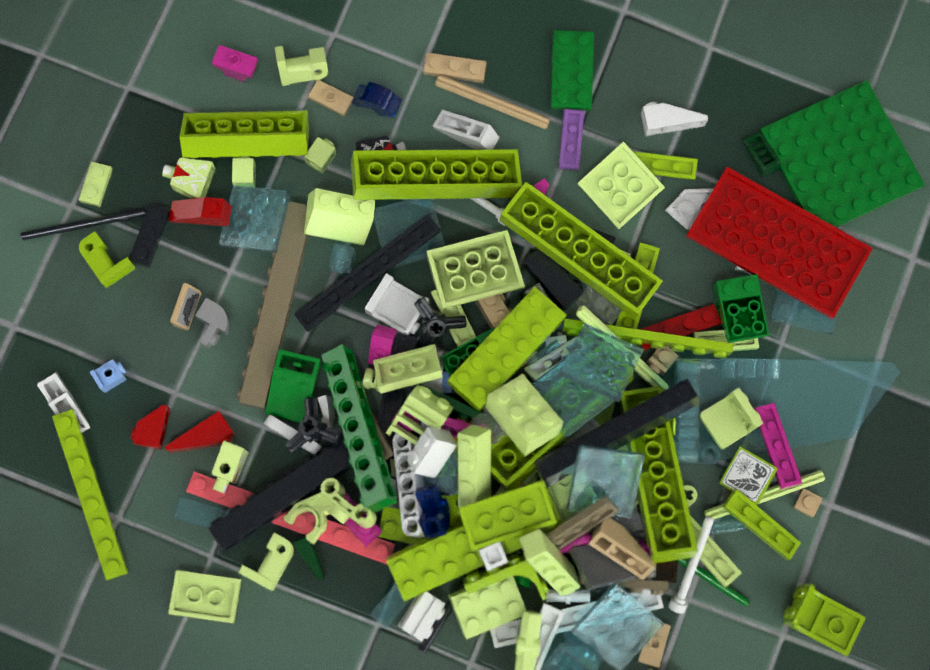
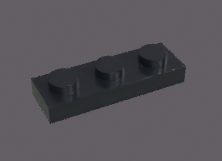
(149, 235)

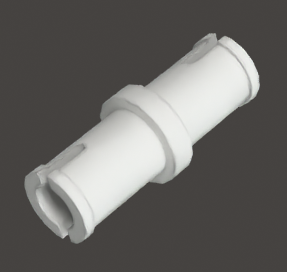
(578, 595)

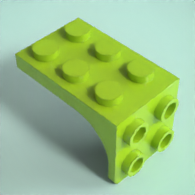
(516, 565)
(823, 619)

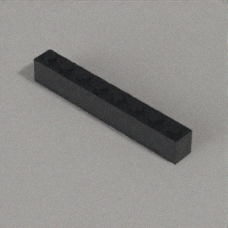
(620, 429)
(280, 496)

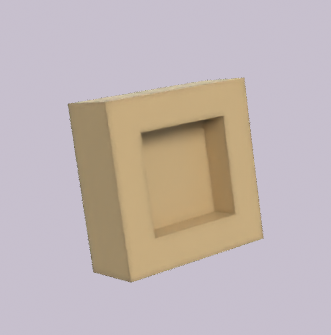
(807, 503)

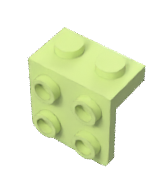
(730, 419)

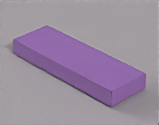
(571, 140)

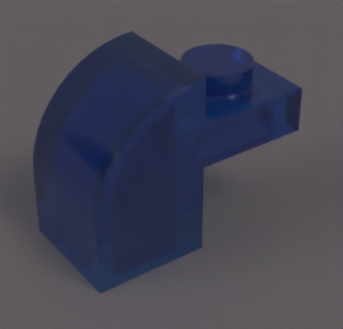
(377, 98)
(435, 512)

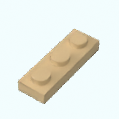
(454, 67)

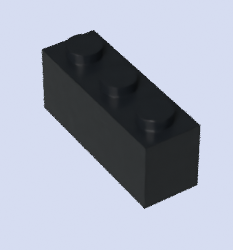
(553, 279)

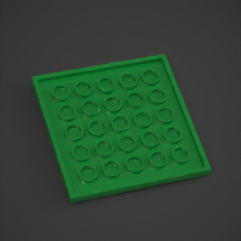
(843, 156)

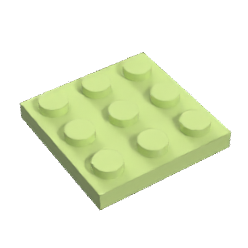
(620, 185)

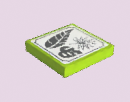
(749, 475)

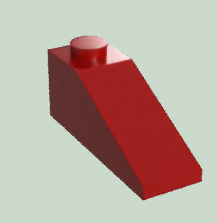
(201, 211)
(205, 435)

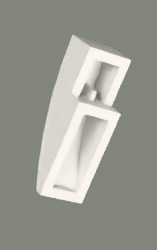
(60, 398)

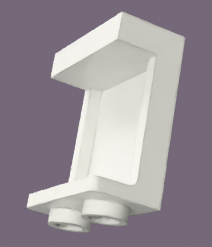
(395, 306)

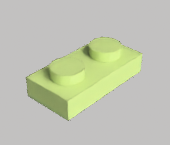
(95, 184)

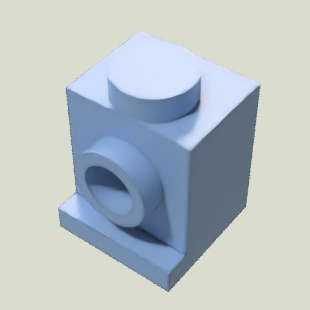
(107, 383)

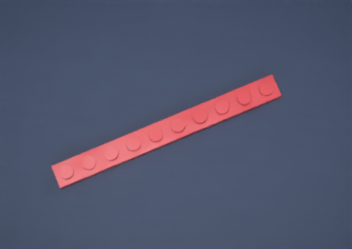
(304, 523)

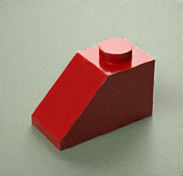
(151, 429)

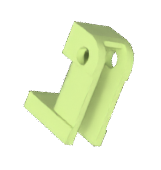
(301, 68)
(273, 564)

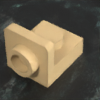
(662, 360)

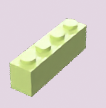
(474, 465)
(550, 562)

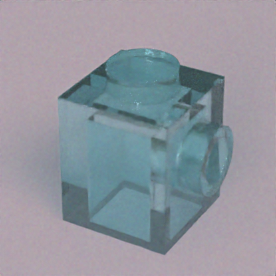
(342, 258)

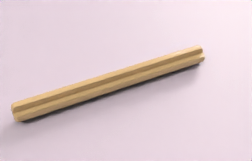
(492, 101)

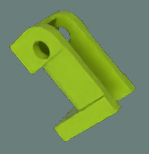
(101, 263)

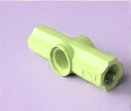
(528, 641)

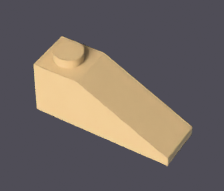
(621, 547)

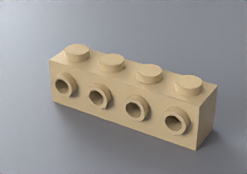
(495, 312)

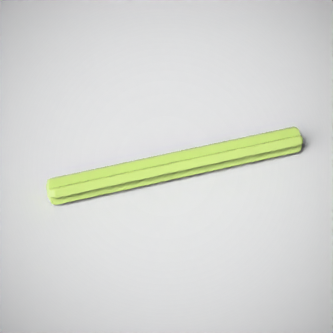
(641, 367)
(771, 493)

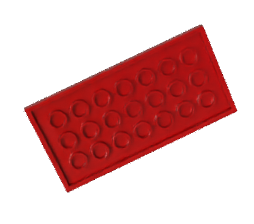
(779, 243)

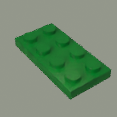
(572, 70)

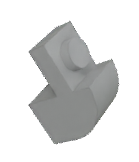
(217, 322)

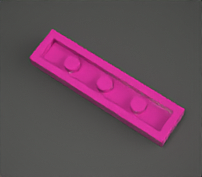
(778, 447)

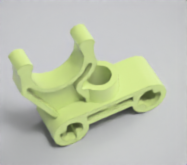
(330, 503)

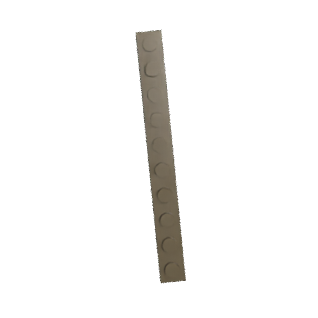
(275, 309)

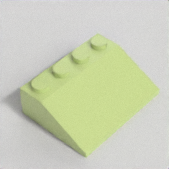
(475, 269)

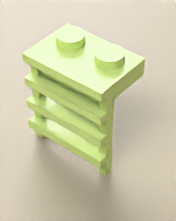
(424, 407)

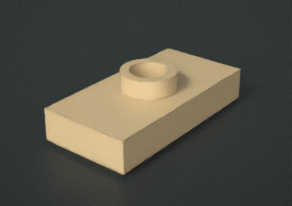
(330, 97)
(653, 651)

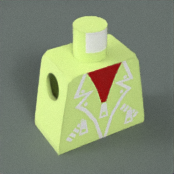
(190, 177)
(228, 456)

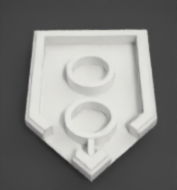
(688, 206)

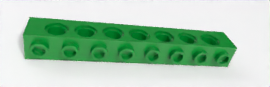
(383, 493)

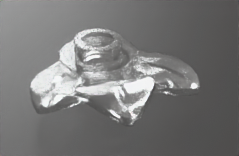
(487, 421)

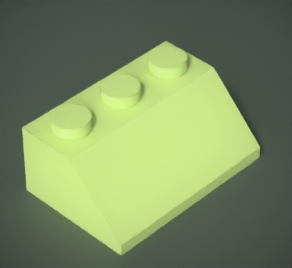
(338, 216)

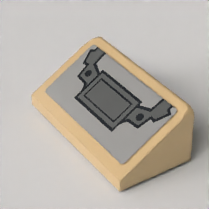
(185, 307)

